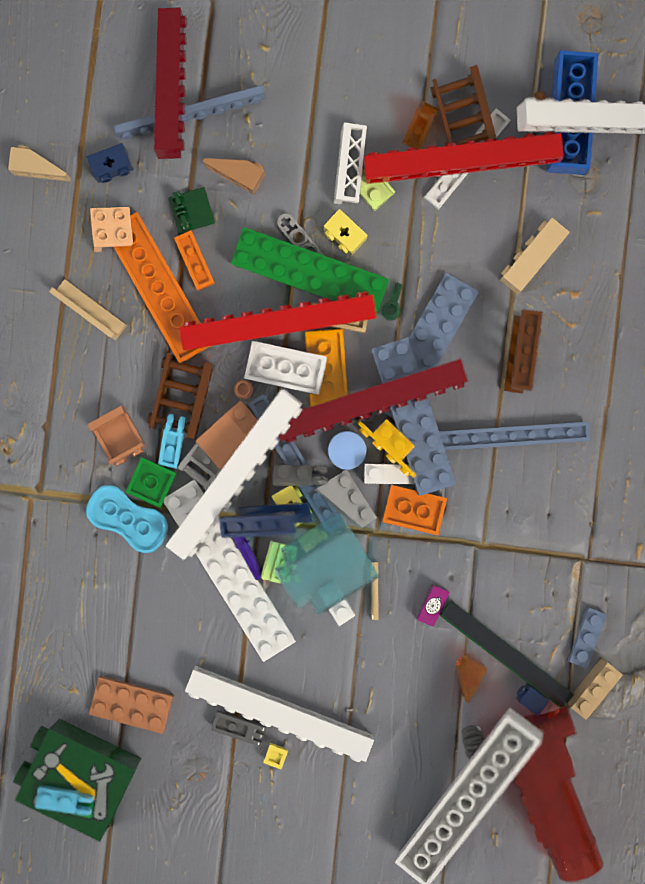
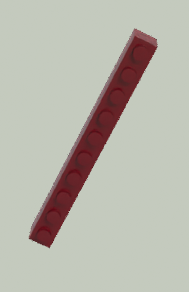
(376, 399)

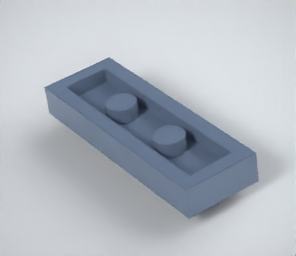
(587, 637)

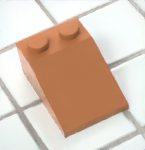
(227, 434)

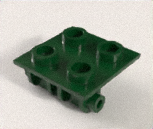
(191, 210)

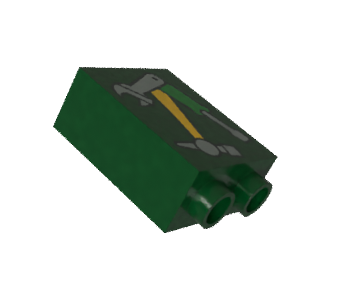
(81, 763)

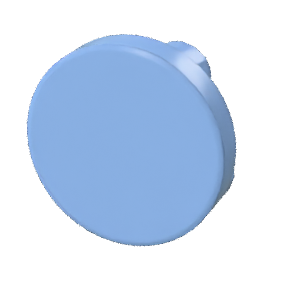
(347, 450)

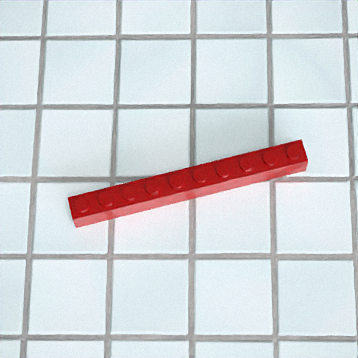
(464, 158)
(277, 322)

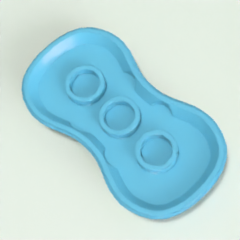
(139, 526)

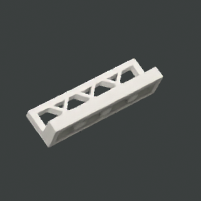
(343, 159)

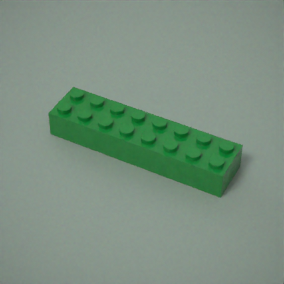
(305, 268)

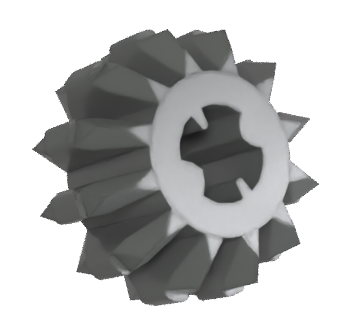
(472, 739)

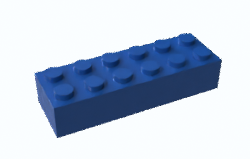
(575, 80)

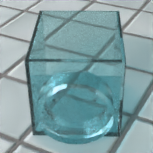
(325, 565)

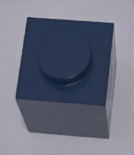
(531, 699)

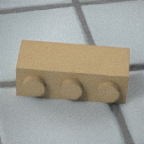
(594, 688)

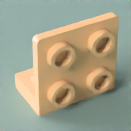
(111, 227)

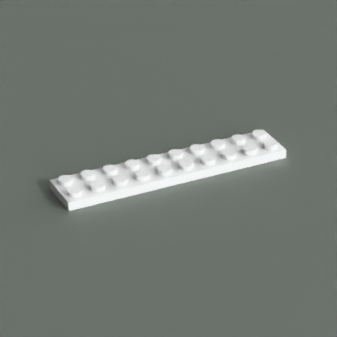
(234, 580)

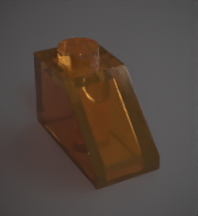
(420, 125)
(469, 675)

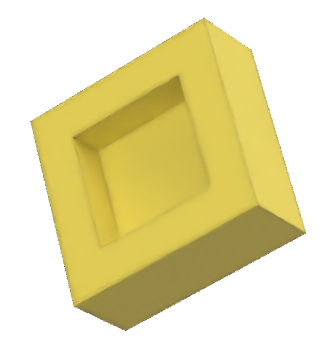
(275, 756)

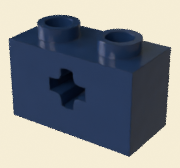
(100, 164)

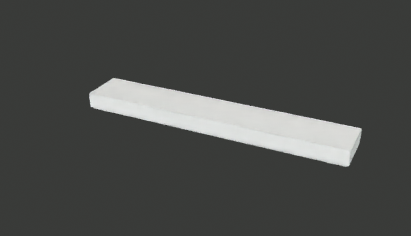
(447, 184)

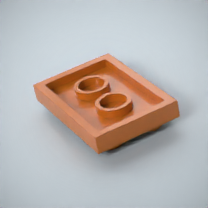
(413, 511)

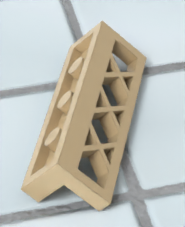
(89, 309)

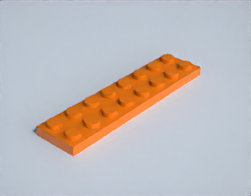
(158, 287)

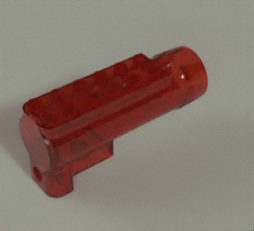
(554, 802)

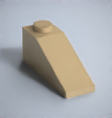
(30, 164)

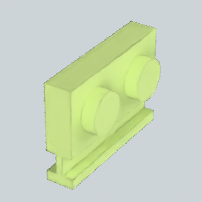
(375, 193)
(273, 560)

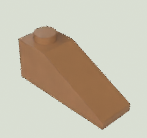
(240, 172)

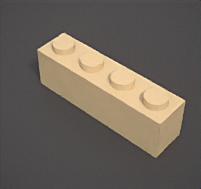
(534, 256)

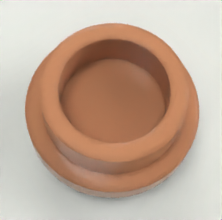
(243, 389)

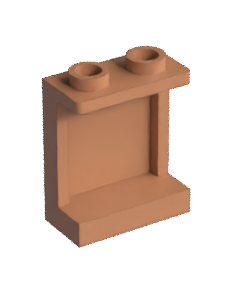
(117, 435)

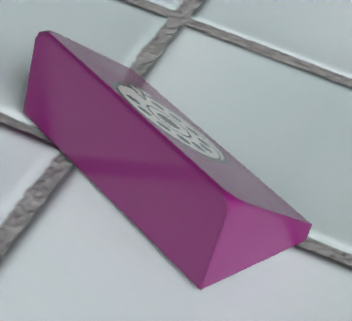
(432, 605)

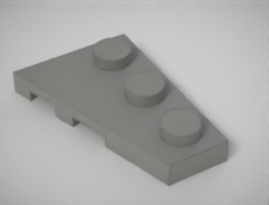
(347, 497)

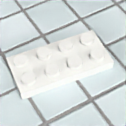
(285, 367)

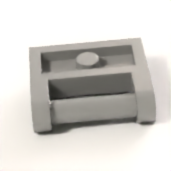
(201, 459)

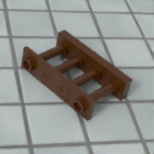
(478, 98)
(523, 351)
(200, 391)

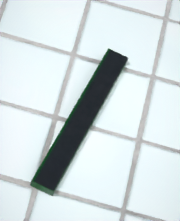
(506, 654)

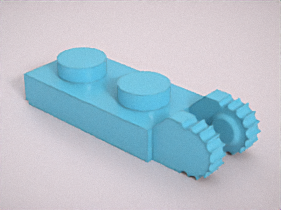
(171, 443)
(63, 800)

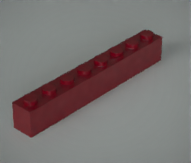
(169, 83)

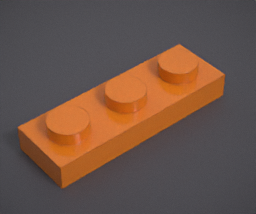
(194, 260)

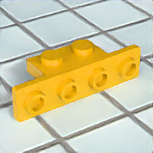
(393, 442)

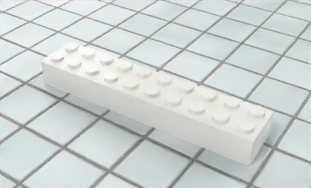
(469, 797)

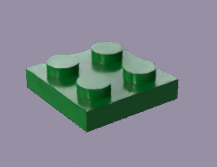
(151, 482)

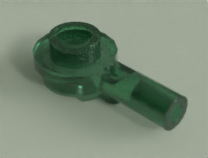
(391, 309)

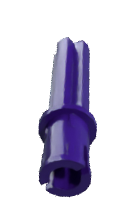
(248, 556)

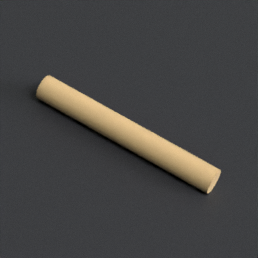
(374, 596)

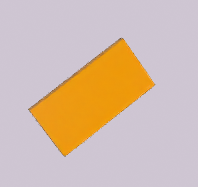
(329, 344)

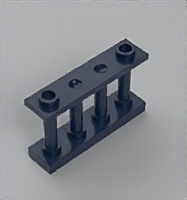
(265, 520)

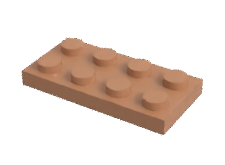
(131, 704)

